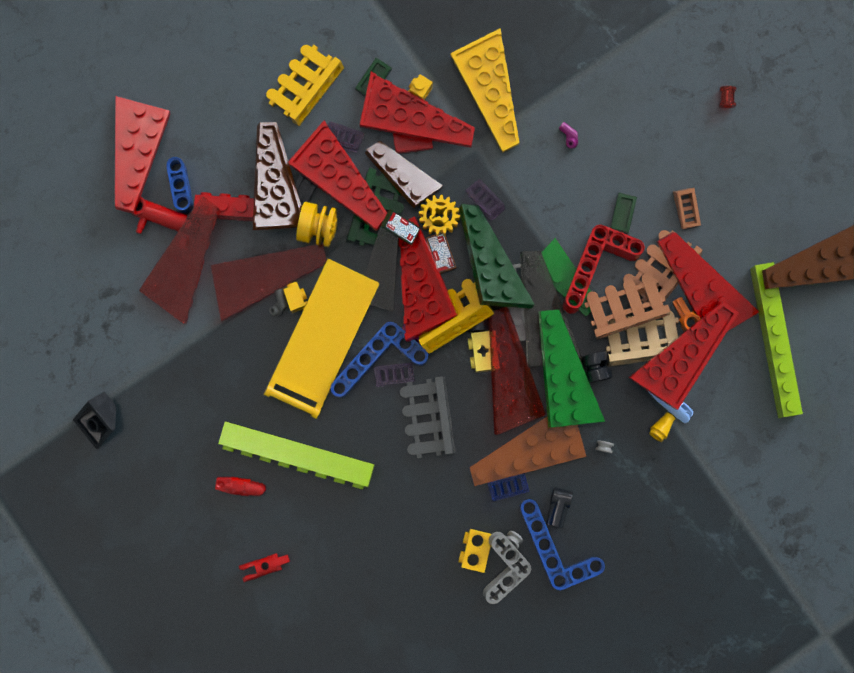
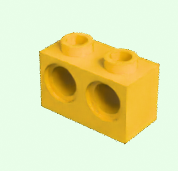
(481, 551)

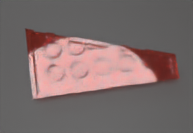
(180, 267)
(254, 278)
(513, 386)

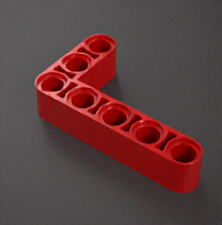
(591, 261)

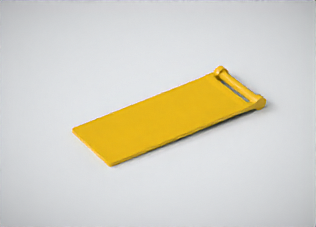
(322, 336)

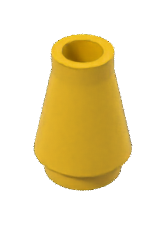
(662, 427)

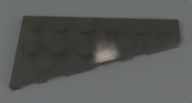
(544, 295)

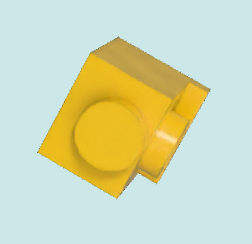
(421, 87)
(295, 297)

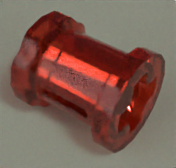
(727, 96)

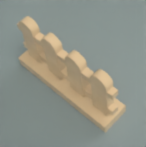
(634, 345)

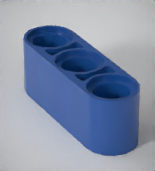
(179, 176)

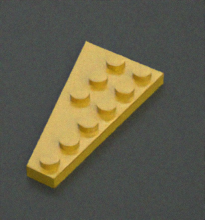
(487, 78)

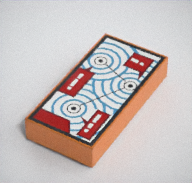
(441, 253)

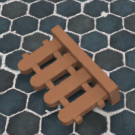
(642, 266)
(619, 314)

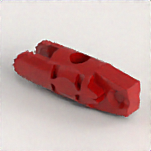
(239, 486)
(274, 566)

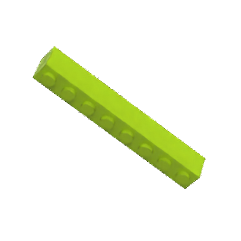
(776, 345)
(296, 454)

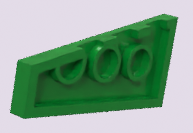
(562, 272)

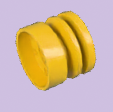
(316, 224)

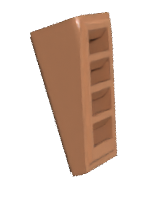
(680, 209)

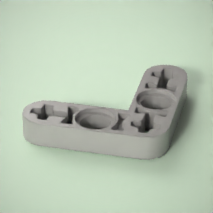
(512, 570)

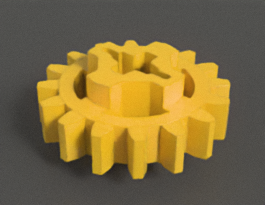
(435, 208)

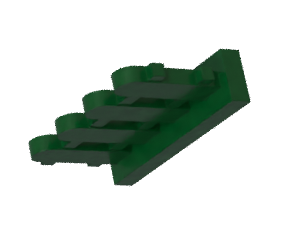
(379, 183)

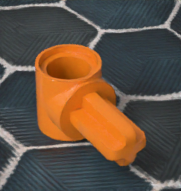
(684, 313)

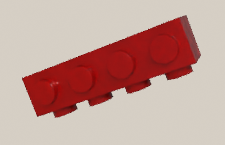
(230, 208)

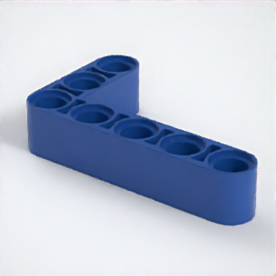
(375, 355)
(551, 551)

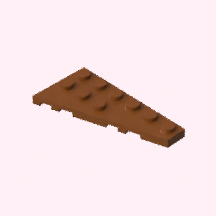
(529, 451)

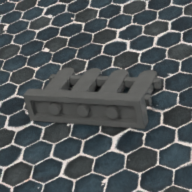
(435, 426)

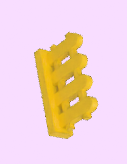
(306, 95)
(465, 320)

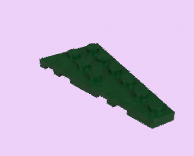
(492, 270)

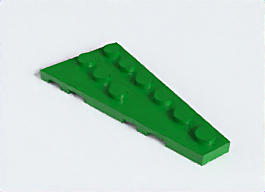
(566, 384)

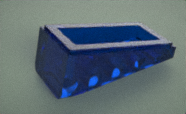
(491, 485)

